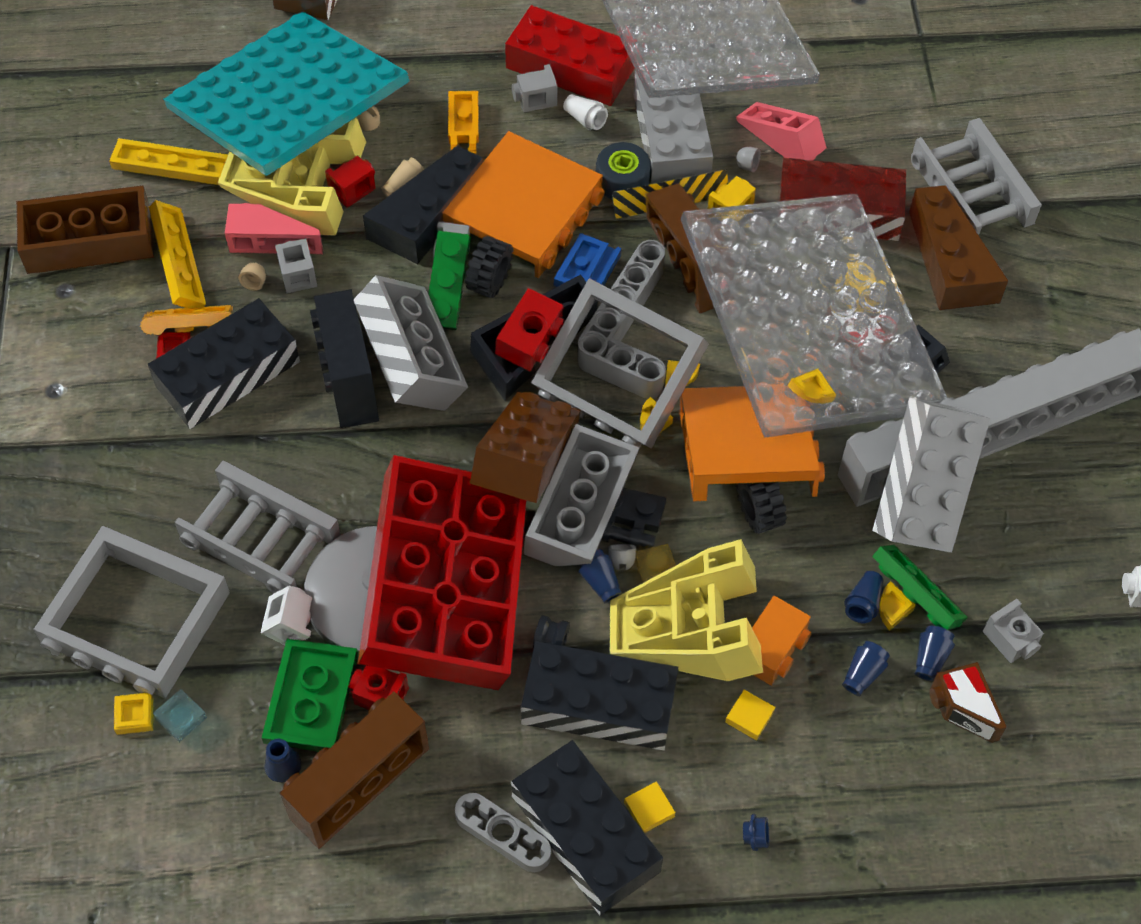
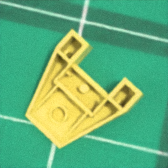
(298, 185)
(682, 620)

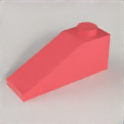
(785, 130)
(259, 228)

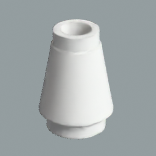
(586, 111)

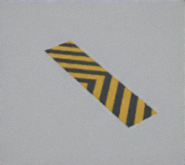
(633, 200)

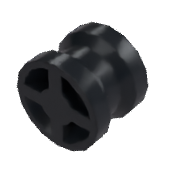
(551, 632)

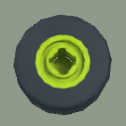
(623, 167)

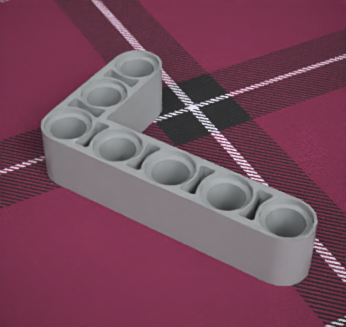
(636, 284)

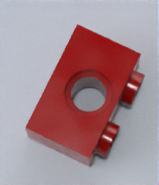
(532, 312)

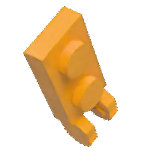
(463, 119)
(183, 318)

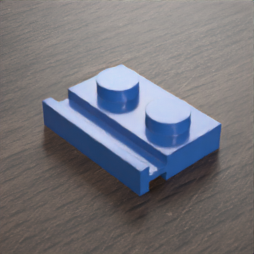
(590, 259)

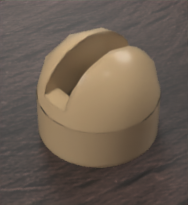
(367, 121)
(252, 276)

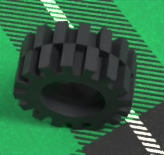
(489, 267)
(762, 505)

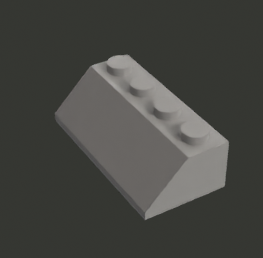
(579, 498)

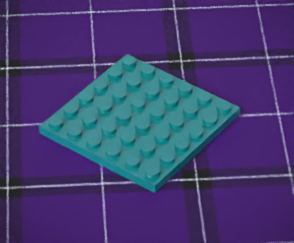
(285, 92)

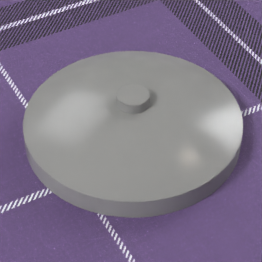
(340, 587)

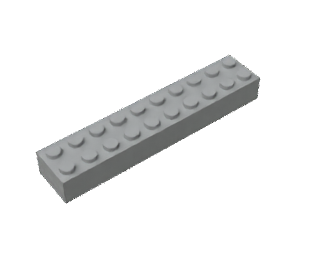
(1017, 408)

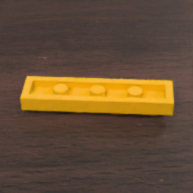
(167, 161)
(177, 255)

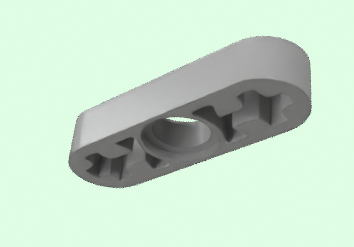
(531, 837)

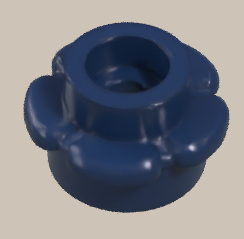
(756, 832)

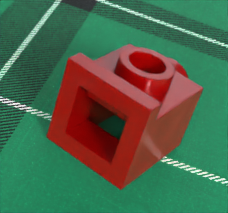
(352, 180)
(389, 682)

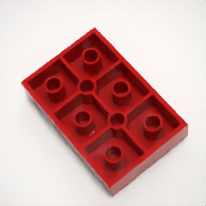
(443, 576)

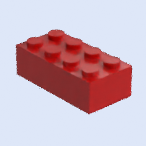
(580, 55)

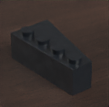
(410, 216)
(344, 358)
(504, 374)

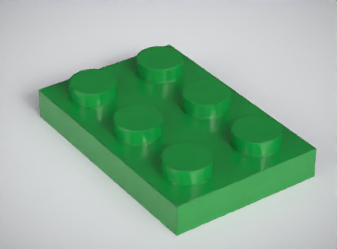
(310, 695)

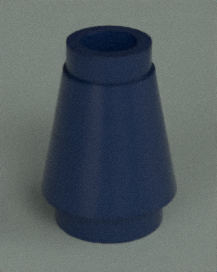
(601, 576)
(865, 598)
(933, 651)
(865, 667)
(281, 761)

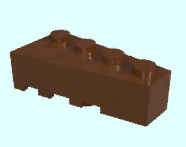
(664, 213)
(953, 252)

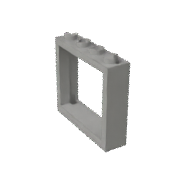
(695, 349)
(152, 560)

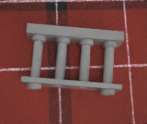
(992, 162)
(260, 498)

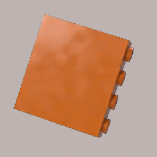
(527, 200)
(729, 447)

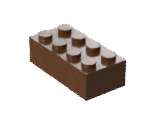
(84, 229)
(524, 446)
(355, 769)

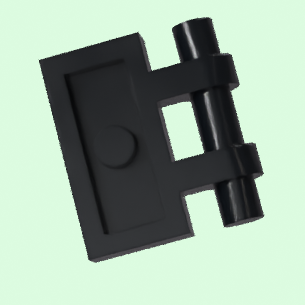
(639, 511)

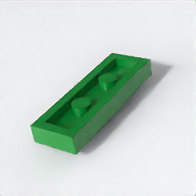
(448, 276)
(919, 587)

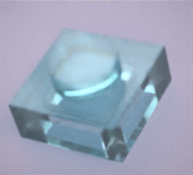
(180, 715)

